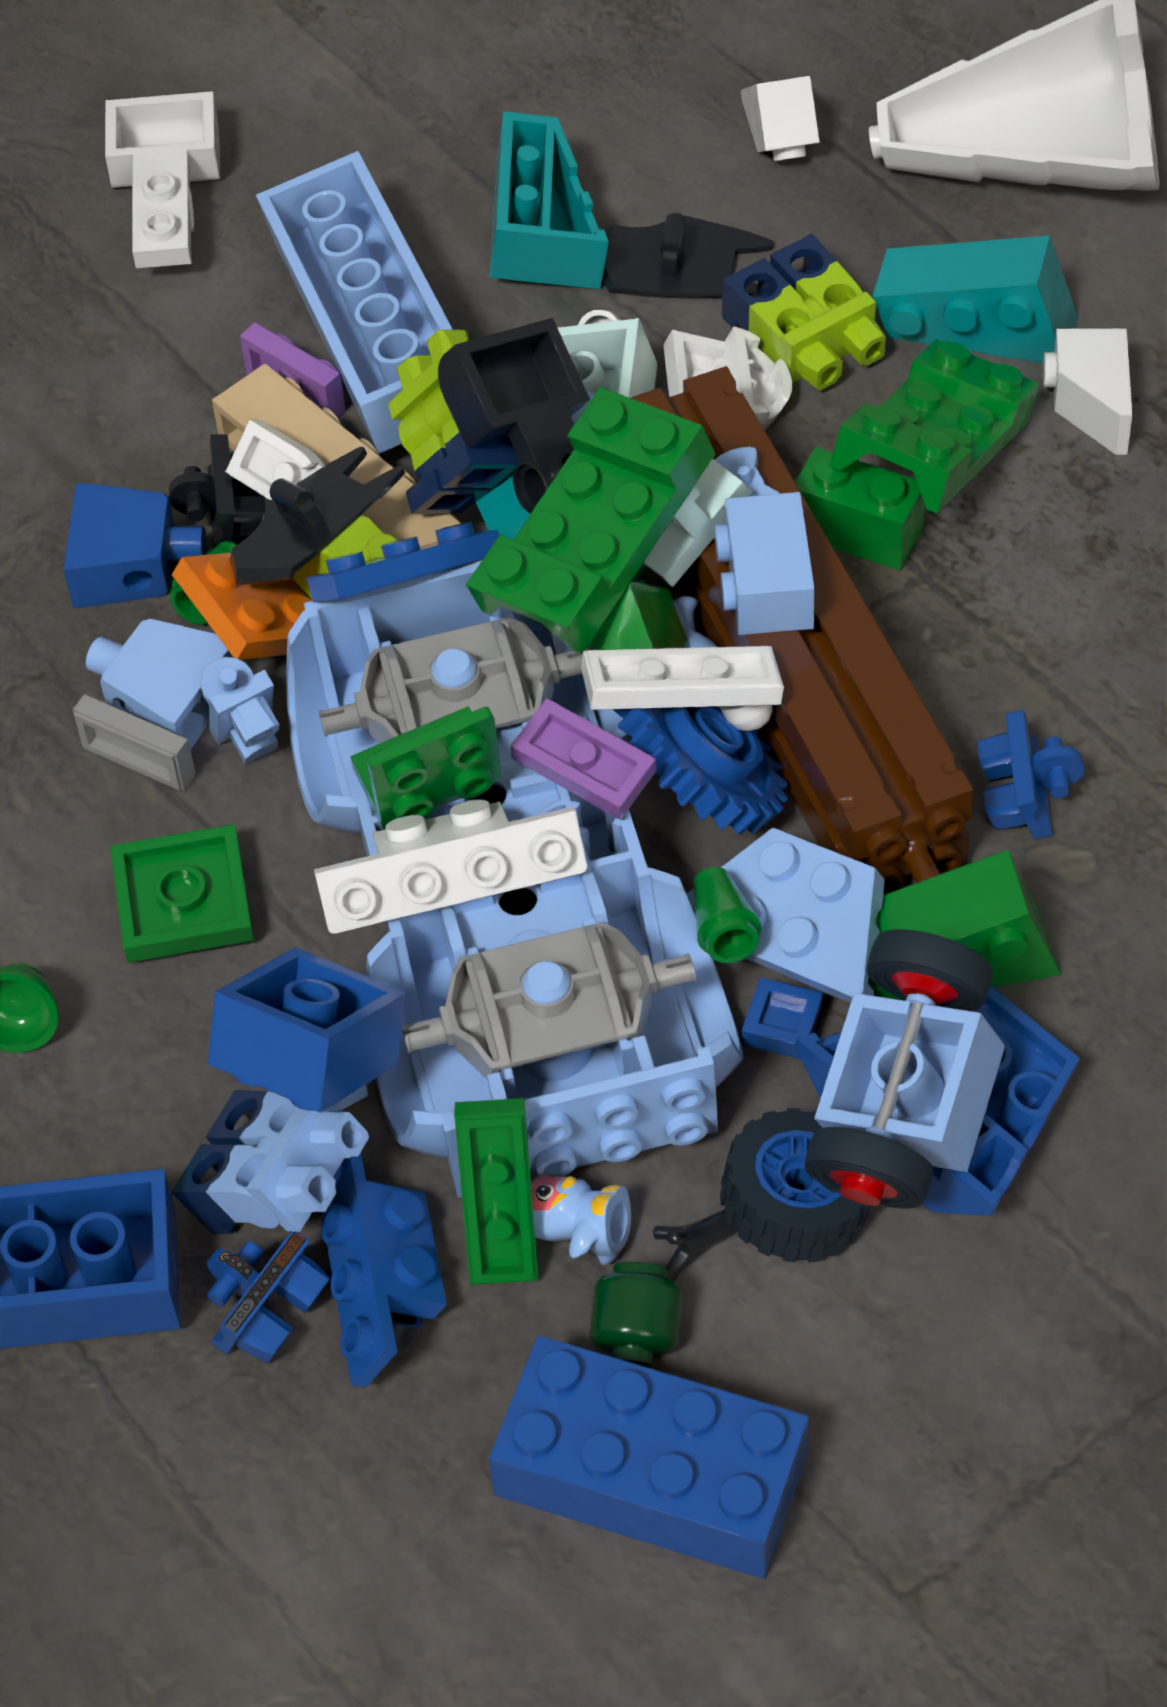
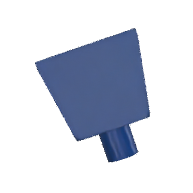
(124, 545)

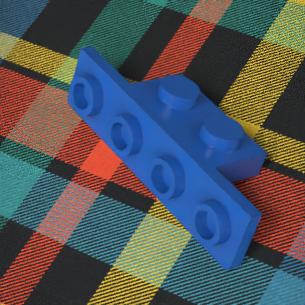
(379, 1265)

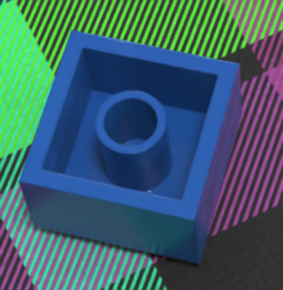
(306, 1029)

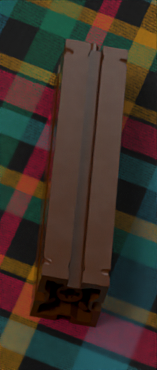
(849, 721)

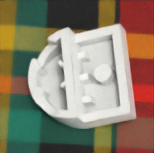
(760, 379)

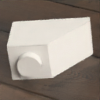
(782, 116)
(1092, 383)

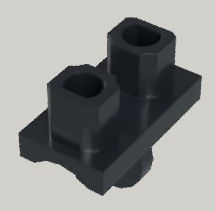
(200, 492)

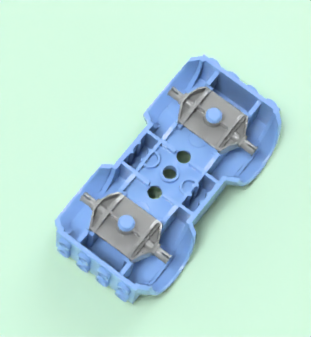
(589, 998)

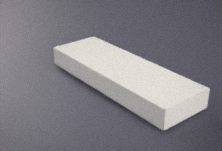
(681, 677)

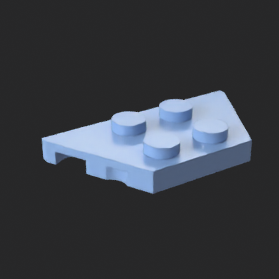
(812, 911)

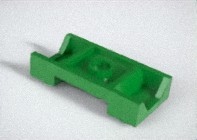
(941, 420)
(595, 518)

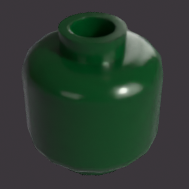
(636, 1312)

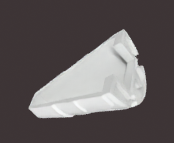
(1035, 110)

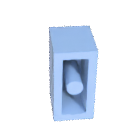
(768, 563)

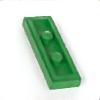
(496, 1191)

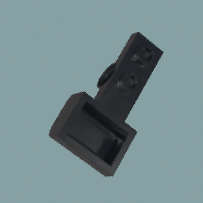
(519, 388)

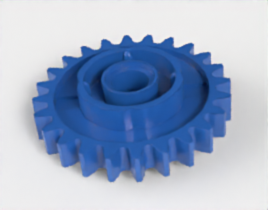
(709, 764)

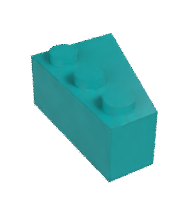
(539, 209)
(980, 294)

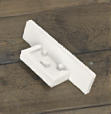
(449, 862)

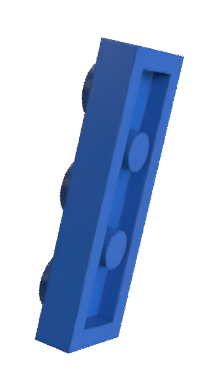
(401, 562)

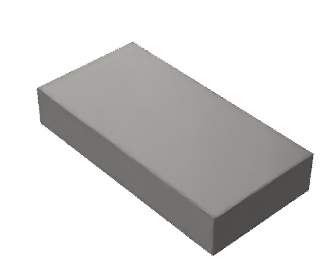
(134, 743)

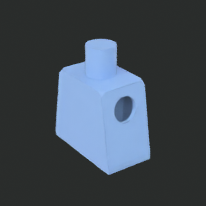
(159, 674)

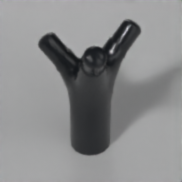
(693, 1239)

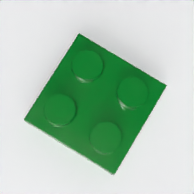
(181, 893)

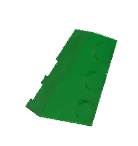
(983, 909)

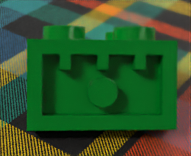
(430, 765)

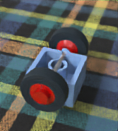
(907, 1073)

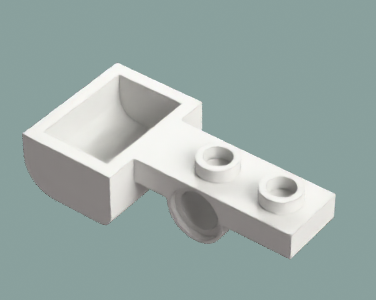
(157, 151)

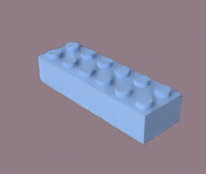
(355, 282)

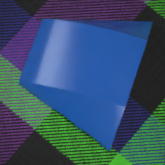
(1023, 1095)

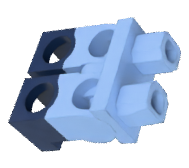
(271, 1167)

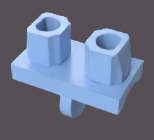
(240, 707)

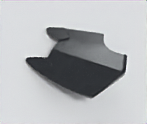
(677, 257)
(307, 519)

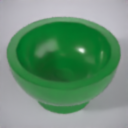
(26, 1009)

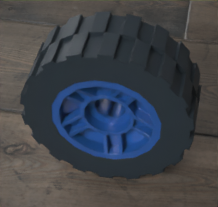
(765, 1205)

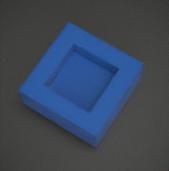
(780, 1016)

